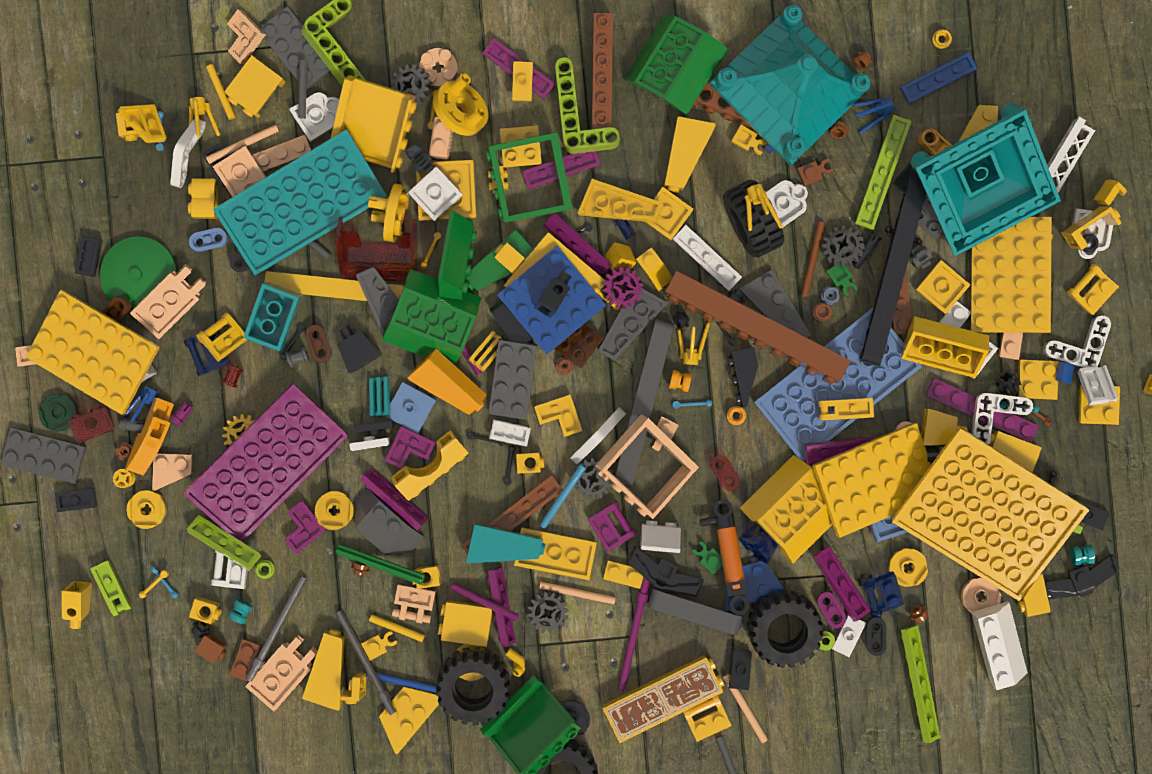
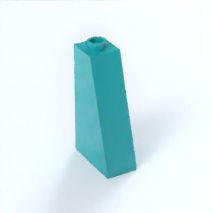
(497, 545)

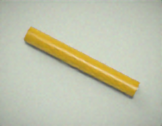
(220, 91)
(397, 628)

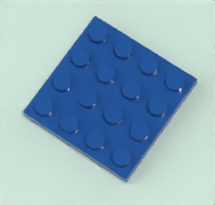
(575, 310)

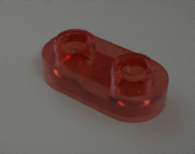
(724, 473)

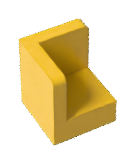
(620, 256)

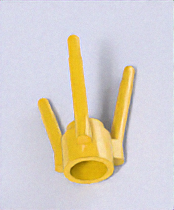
(197, 108)
(758, 196)
(691, 355)

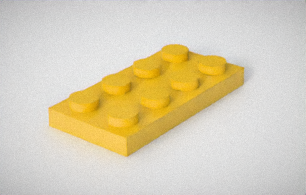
(561, 555)

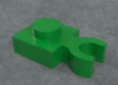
(841, 276)
(710, 559)

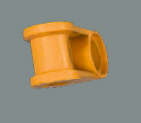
(938, 142)

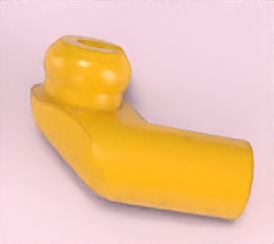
(518, 662)

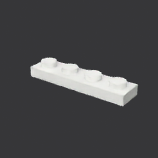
(707, 258)

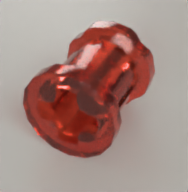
(232, 376)

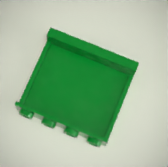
(531, 728)

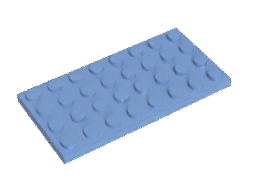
(793, 401)

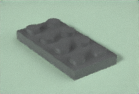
(287, 41)
(512, 379)
(43, 455)

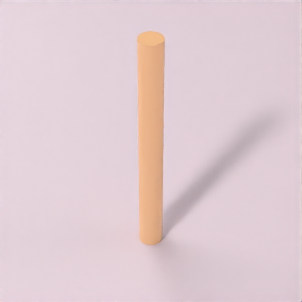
(245, 142)
(577, 592)
(747, 711)

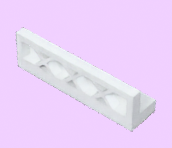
(1060, 153)

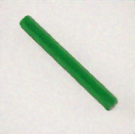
(380, 564)

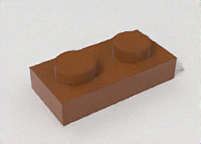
(244, 658)

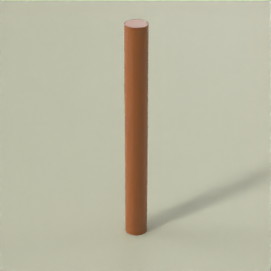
(812, 258)

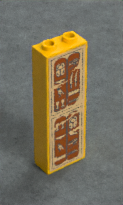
(663, 698)

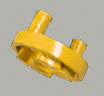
(468, 99)
(394, 211)

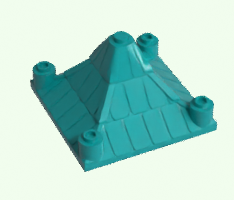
(789, 85)
(987, 180)

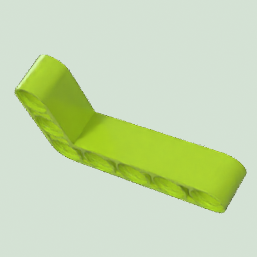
(333, 48)
(572, 115)

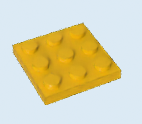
(462, 177)

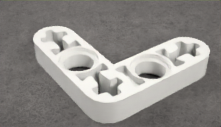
(181, 153)
(1082, 354)
(993, 407)
(598, 436)

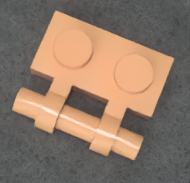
(415, 598)

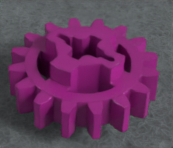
(623, 280)

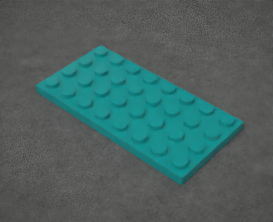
(299, 202)

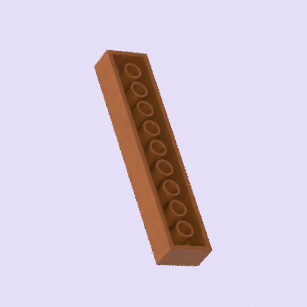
(756, 327)

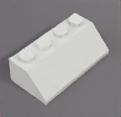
(1000, 645)

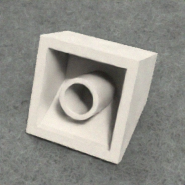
(660, 537)

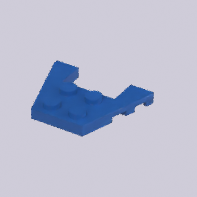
(759, 583)

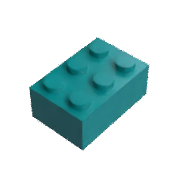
(272, 316)

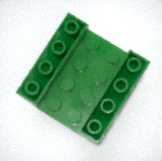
(676, 62)
(429, 321)

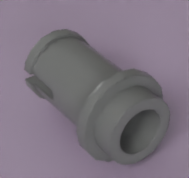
(125, 425)

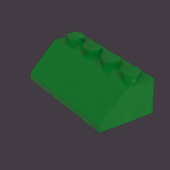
(456, 257)

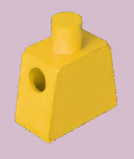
(938, 427)
(76, 602)

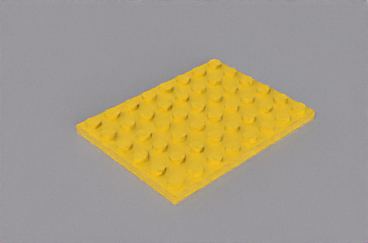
(989, 514)

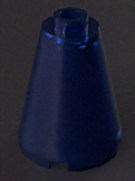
(759, 543)

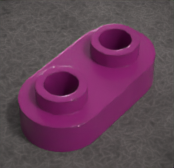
(831, 609)

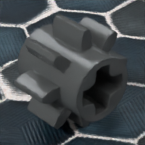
(920, 257)

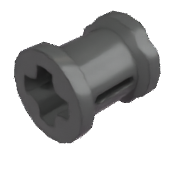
(297, 357)

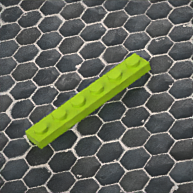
(883, 172)
(920, 684)

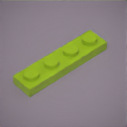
(223, 542)

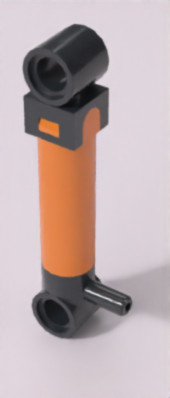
(729, 554)

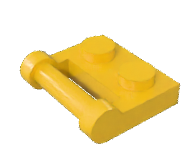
(1097, 293)
(227, 341)
(710, 723)

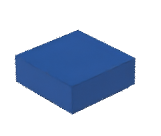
(1065, 372)

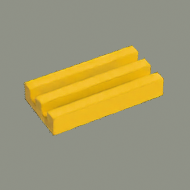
(477, 363)

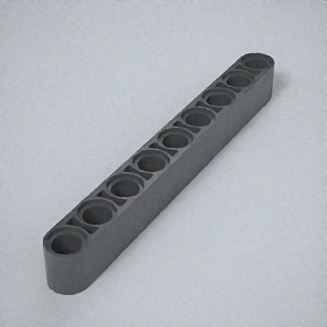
(645, 397)

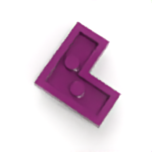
(406, 442)
(308, 527)

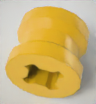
(120, 480)

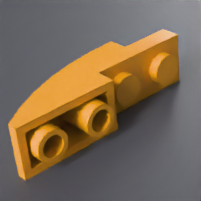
(150, 439)

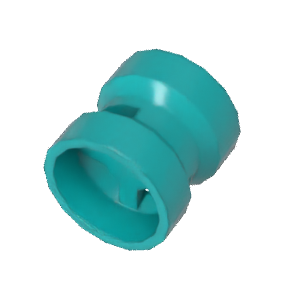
(1082, 554)
(240, 611)

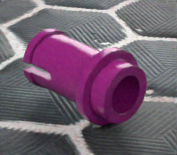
(180, 414)

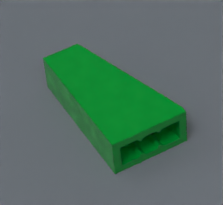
(490, 270)

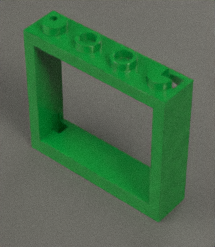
(496, 175)

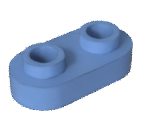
(209, 239)

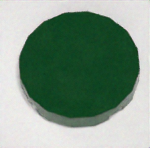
(57, 411)

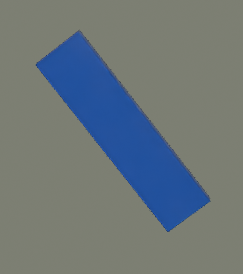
(938, 78)

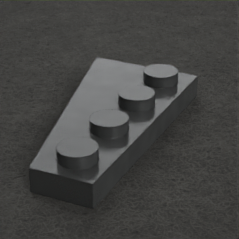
(774, 303)
(630, 323)

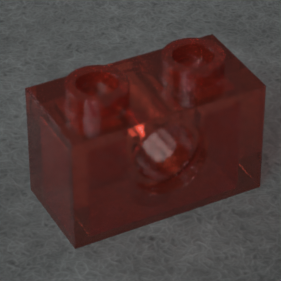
(103, 426)

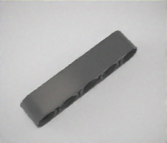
(695, 611)

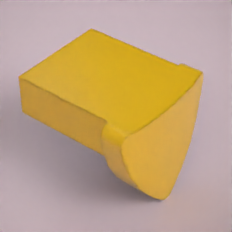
(1109, 191)

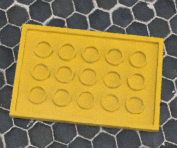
(1013, 280)
(92, 352)
(872, 478)

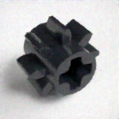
(422, 162)
(1008, 382)

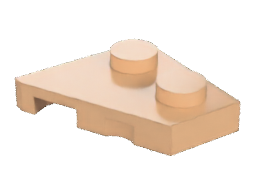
(170, 468)

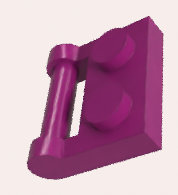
(606, 530)

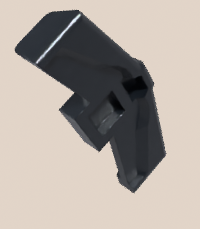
(663, 575)
(1082, 580)

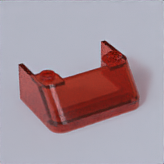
(388, 259)

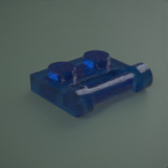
(214, 364)
(889, 593)

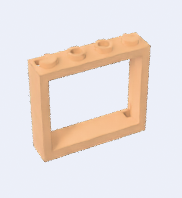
(669, 489)

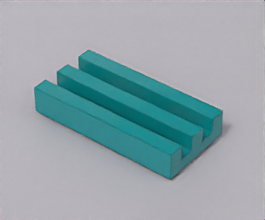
(372, 394)

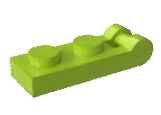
(111, 587)

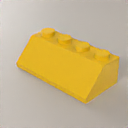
(945, 347)

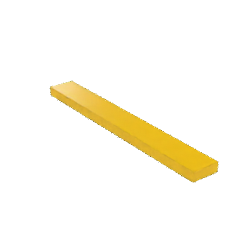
(323, 286)

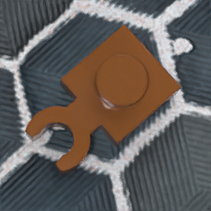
(812, 173)

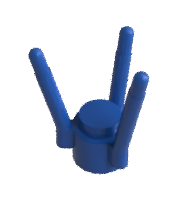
(882, 107)
(145, 396)

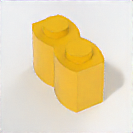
(204, 198)

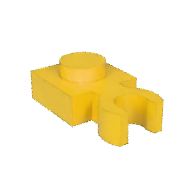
(745, 139)
(377, 646)

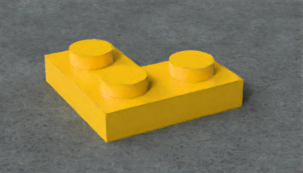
(561, 409)

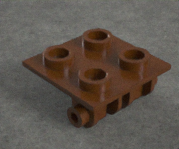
(580, 345)

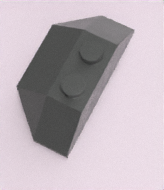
(383, 526)

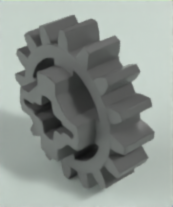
(417, 80)
(839, 239)
(588, 490)
(552, 619)

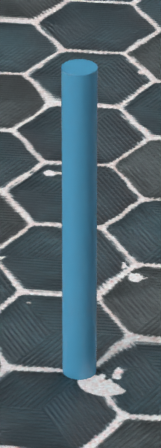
(563, 495)

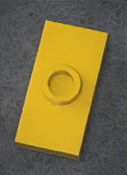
(522, 81)

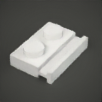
(1097, 385)

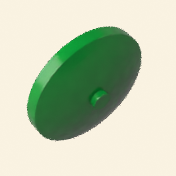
(135, 268)

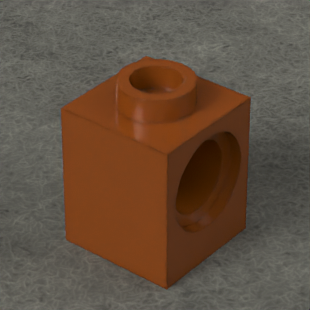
(211, 649)

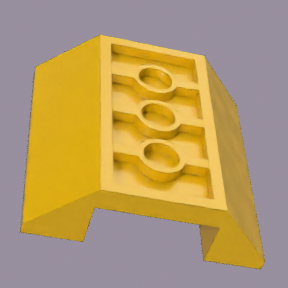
(790, 508)

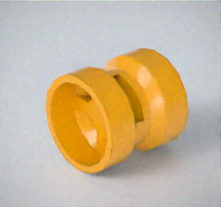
(676, 380)

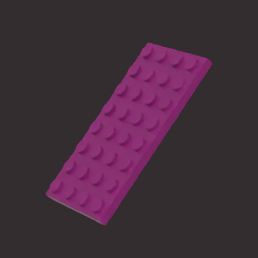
(266, 463)

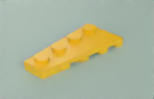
(616, 203)

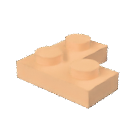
(249, 36)

